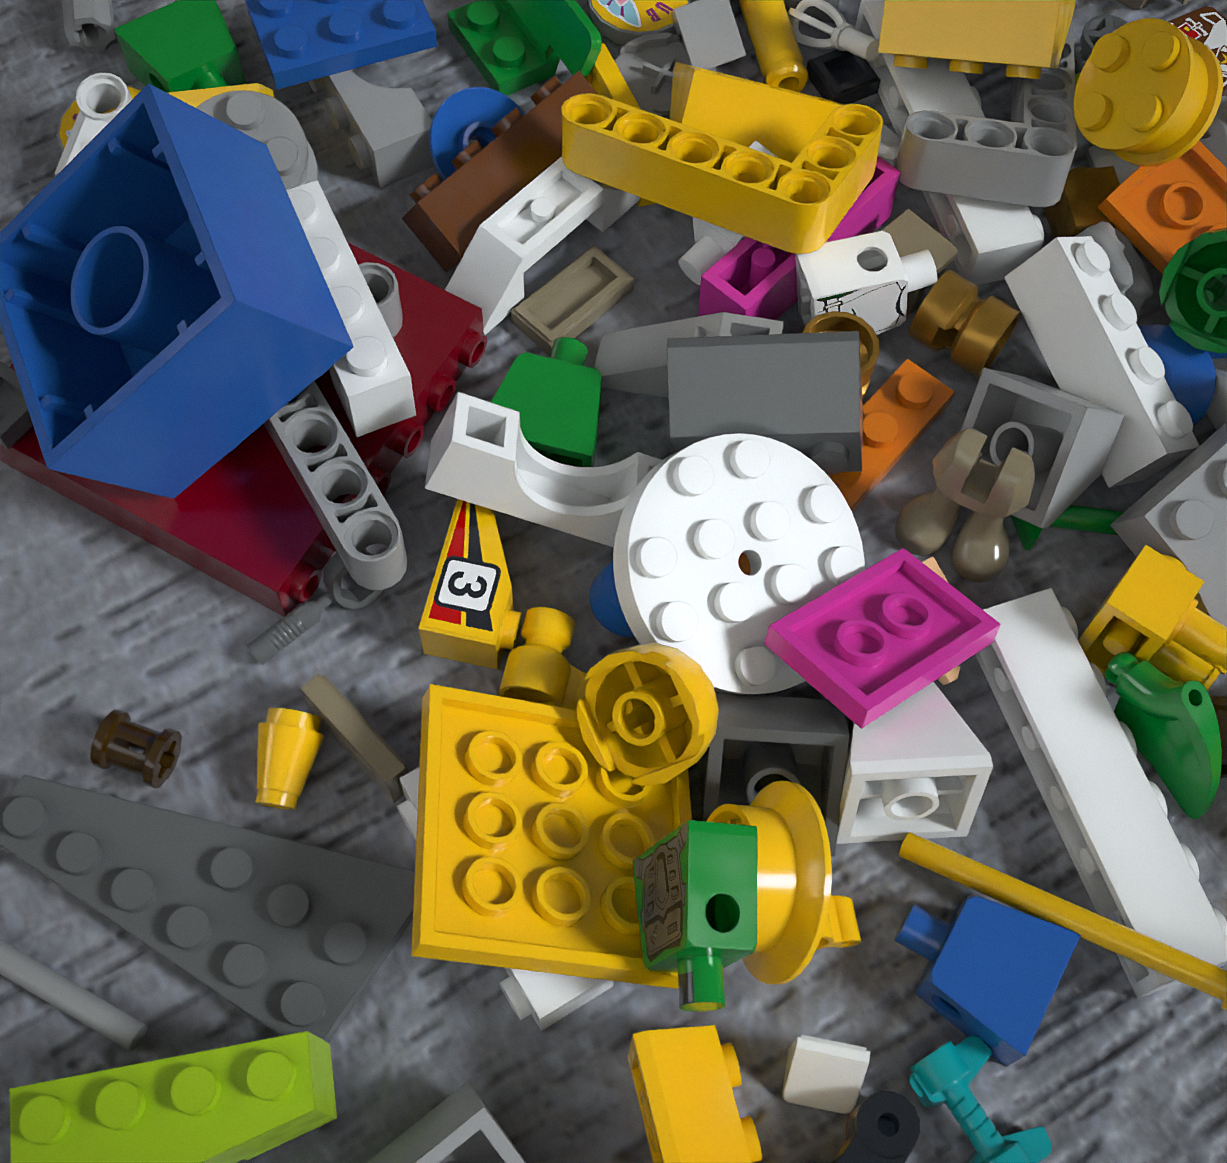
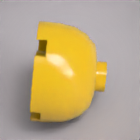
(648, 712)

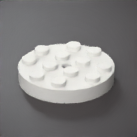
(684, 543)

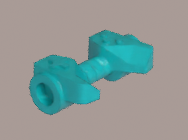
(945, 1080)

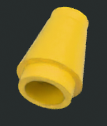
(285, 756)

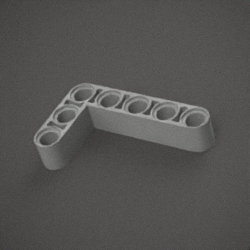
(999, 159)
(340, 469)

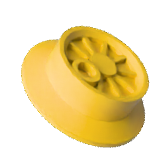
(791, 878)

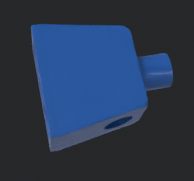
(989, 970)

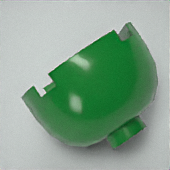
(1197, 291)

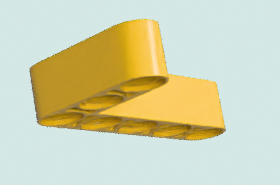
(723, 181)

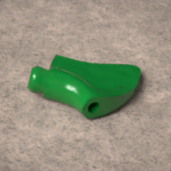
(1171, 728)

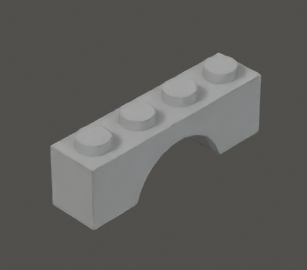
(383, 124)

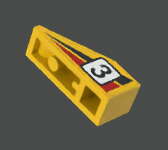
(471, 596)

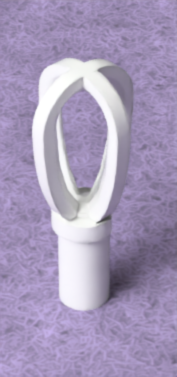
(842, 38)

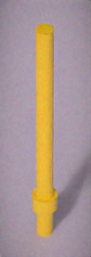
(1063, 913)

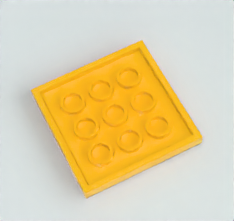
(530, 842)

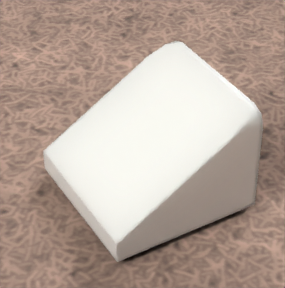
(824, 1074)

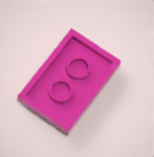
(881, 636)

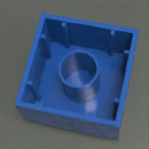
(162, 299)

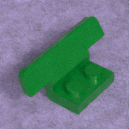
(525, 39)

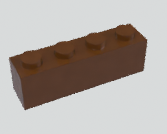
(488, 177)

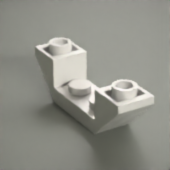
(525, 231)

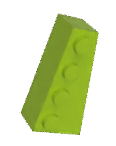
(179, 1108)

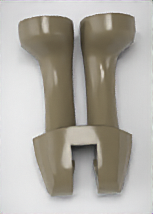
(978, 485)

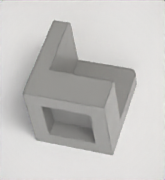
(709, 33)

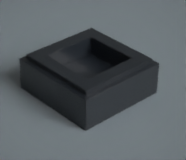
(842, 77)

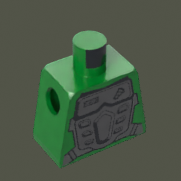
(698, 906)

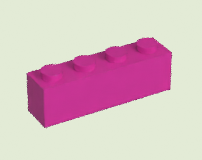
(762, 278)

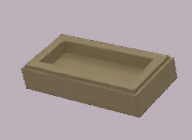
(572, 299)
(355, 735)

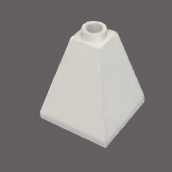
(912, 773)

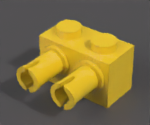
(1158, 622)

